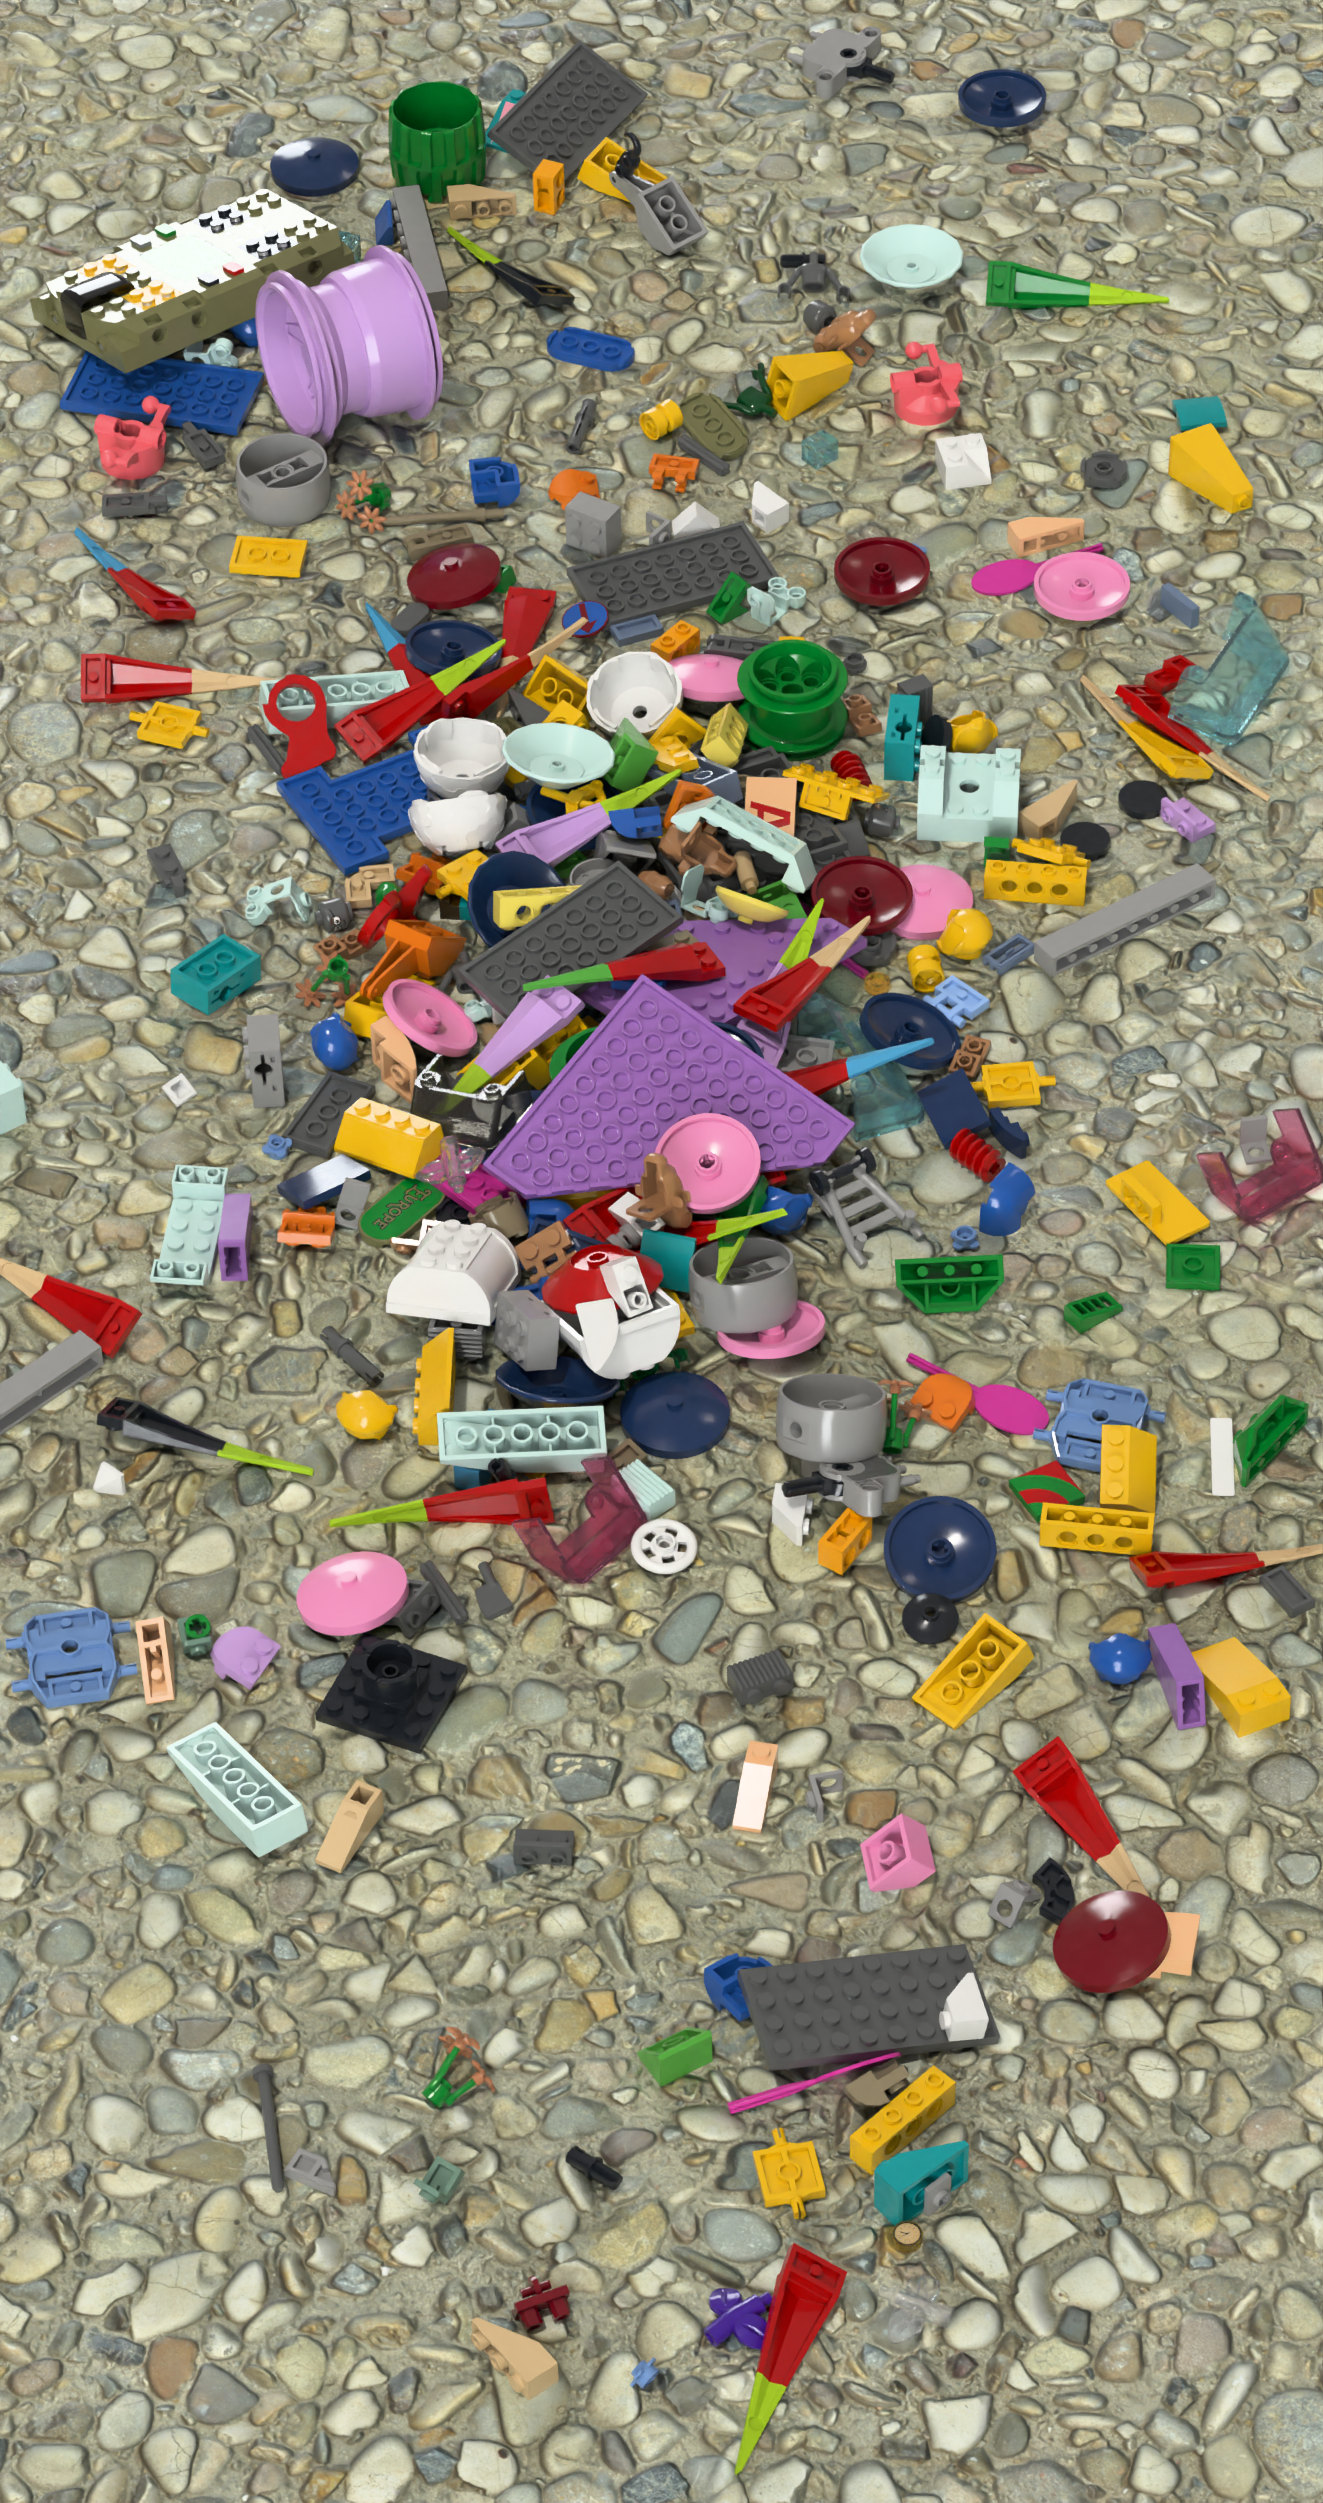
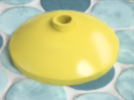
(749, 908)

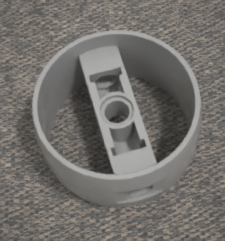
(283, 479)
(755, 1293)
(831, 1418)

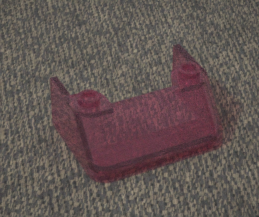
(1294, 1171)
(600, 1538)

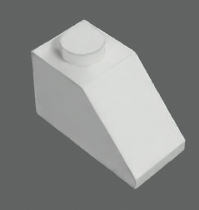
(964, 2012)

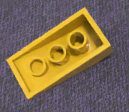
(603, 161)
(363, 1012)
(974, 1672)
(1242, 1687)

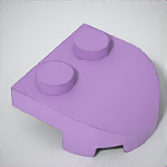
(243, 1655)

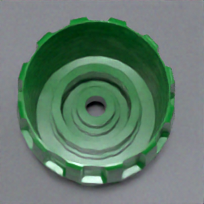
(437, 138)

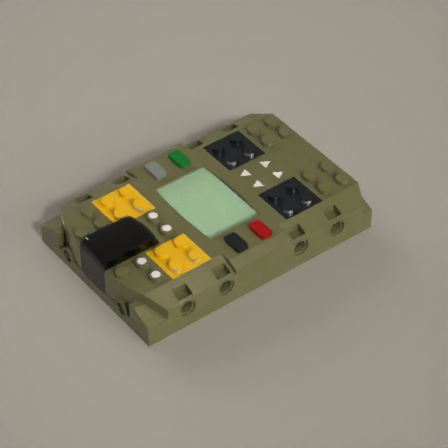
(187, 279)

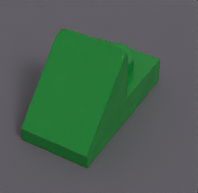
(728, 600)
(997, 849)

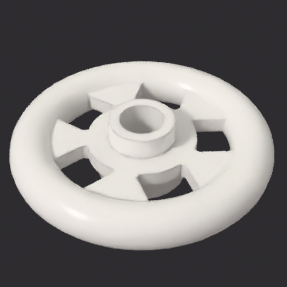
(662, 1539)

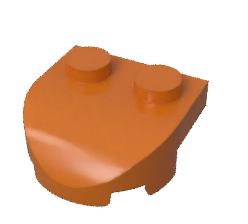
(570, 483)
(684, 794)
(436, 862)
(307, 1227)
(947, 1398)

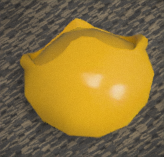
(972, 732)
(965, 934)
(365, 1414)

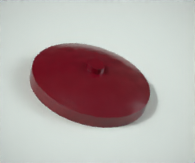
(882, 571)
(454, 576)
(863, 888)
(1111, 1941)

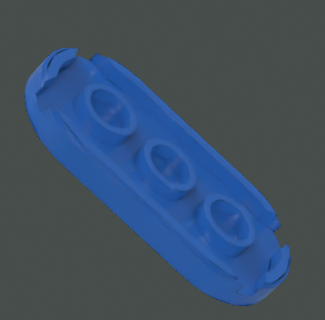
(590, 349)

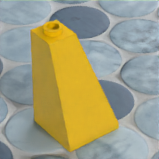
(806, 379)
(1207, 467)

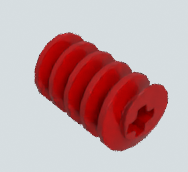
(850, 765)
(976, 1155)

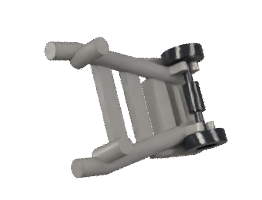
(861, 1166)

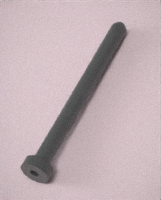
(263, 2074)

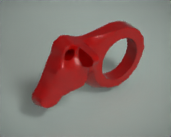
(309, 738)
(394, 906)

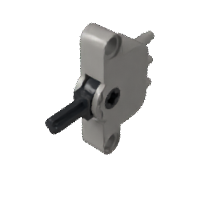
(841, 58)
(857, 1484)

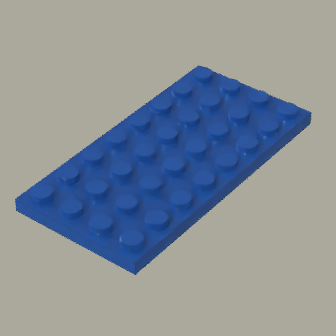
(198, 392)

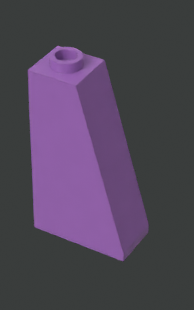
(235, 1237)
(1178, 1676)

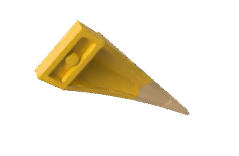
(1165, 754)

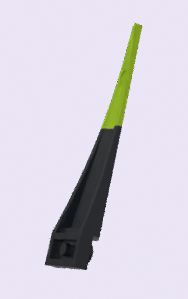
(531, 287)
(152, 1426)

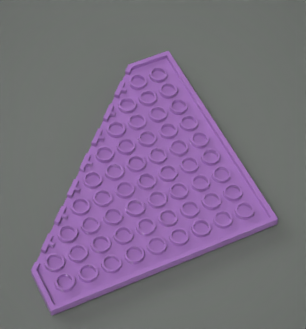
(748, 956)
(640, 1077)

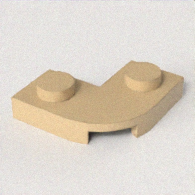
(359, 886)

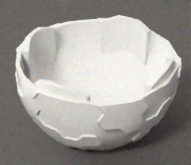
(630, 685)
(461, 756)
(459, 823)

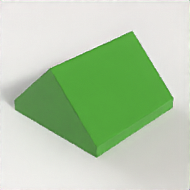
(677, 2054)

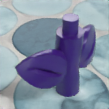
(737, 2317)

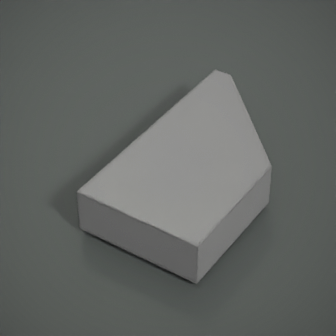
(311, 2171)

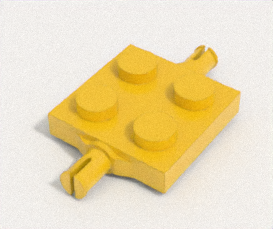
(169, 724)
(1047, 850)
(459, 874)
(1012, 1084)
(788, 2173)

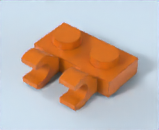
(673, 466)

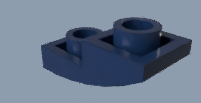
(1008, 1134)

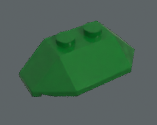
(949, 1282)
(1267, 1435)

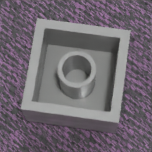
(593, 525)

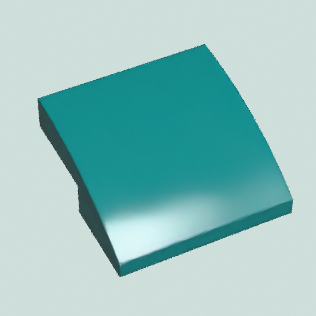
(1199, 412)
(673, 1254)

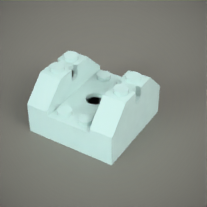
(968, 794)

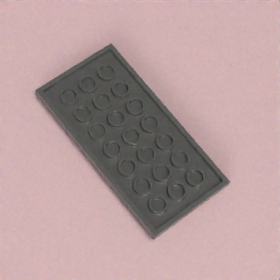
(568, 111)
(672, 573)
(593, 925)
(857, 2006)

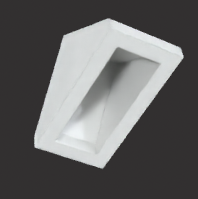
(693, 521)

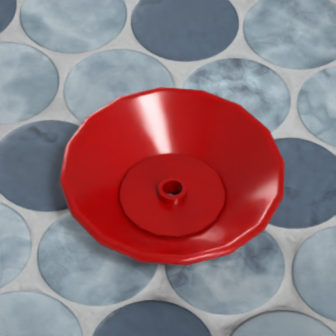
(581, 1279)

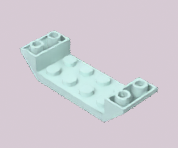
(756, 831)
(192, 1226)

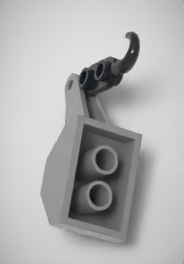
(660, 209)

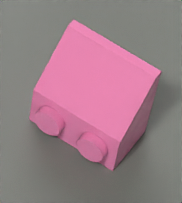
(898, 1855)

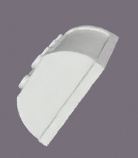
(456, 1274)
(640, 1339)

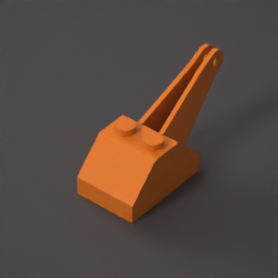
(412, 949)

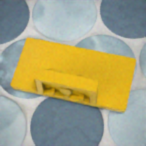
(831, 794)
(1157, 1203)

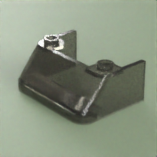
(471, 1118)

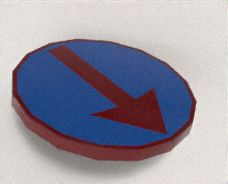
(592, 611)

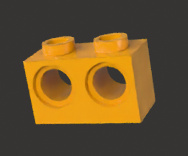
(548, 187)
(677, 642)
(844, 1541)

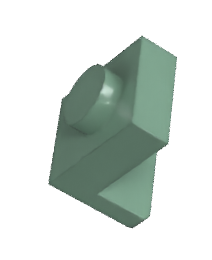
(195, 1646)
(440, 2181)

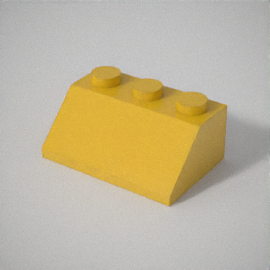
(557, 682)
(1127, 1469)

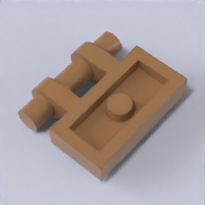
(543, 1247)

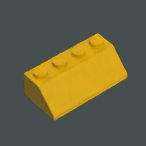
(388, 1137)
(434, 1386)

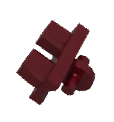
(528, 2309)

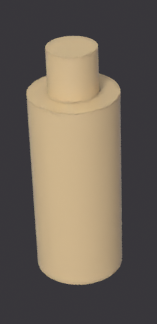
(746, 872)

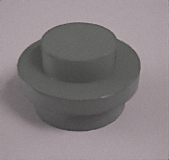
(855, 663)

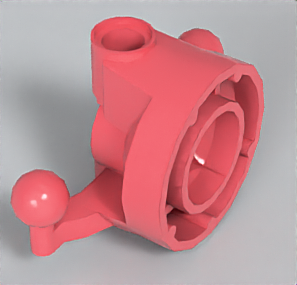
(927, 393)
(131, 448)

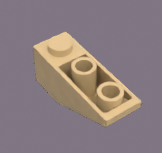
(476, 202)
(1049, 813)
(351, 1825)
(521, 2359)

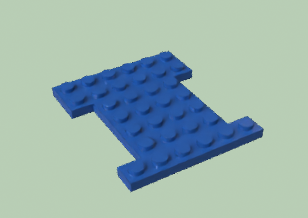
(358, 809)

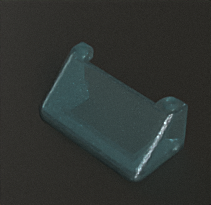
(1239, 681)
(881, 1097)

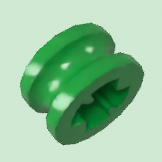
(203, 1621)

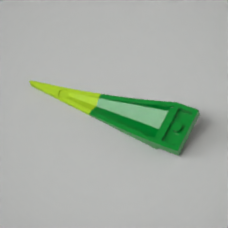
(1027, 287)
(731, 1244)

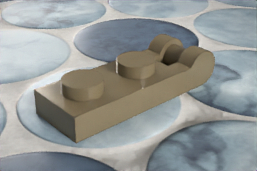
(428, 541)

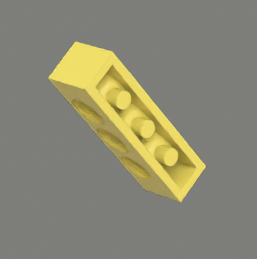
(725, 737)
(509, 901)

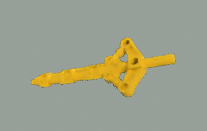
(580, 797)

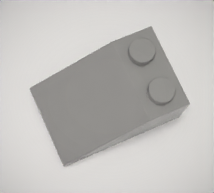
(632, 853)

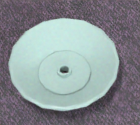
(911, 256)
(558, 754)

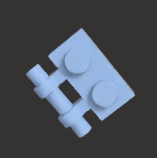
(961, 997)

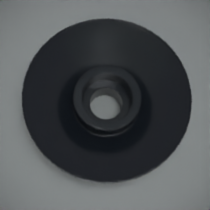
(930, 1629)

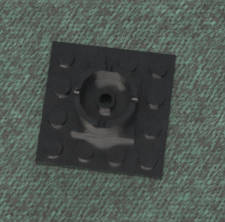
(391, 1693)

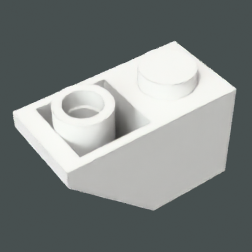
(768, 508)
(618, 1211)
(626, 1285)
(791, 1514)

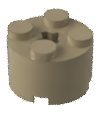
(502, 1214)

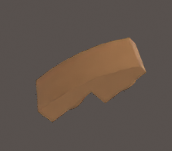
(861, 715)
(345, 946)
(971, 1056)

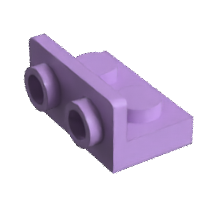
(1186, 819)

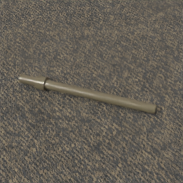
(479, 515)

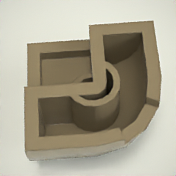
(878, 2086)

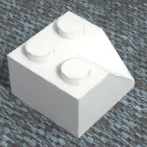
(962, 461)

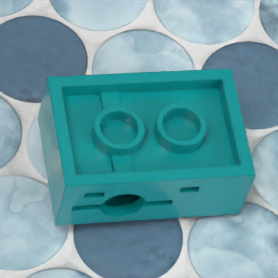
(902, 738)
(215, 974)

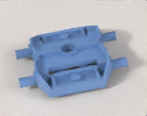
(1081, 1404)
(88, 1632)

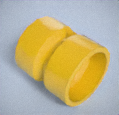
(661, 419)
(925, 968)

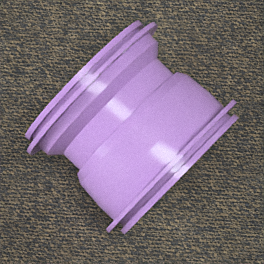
(349, 344)

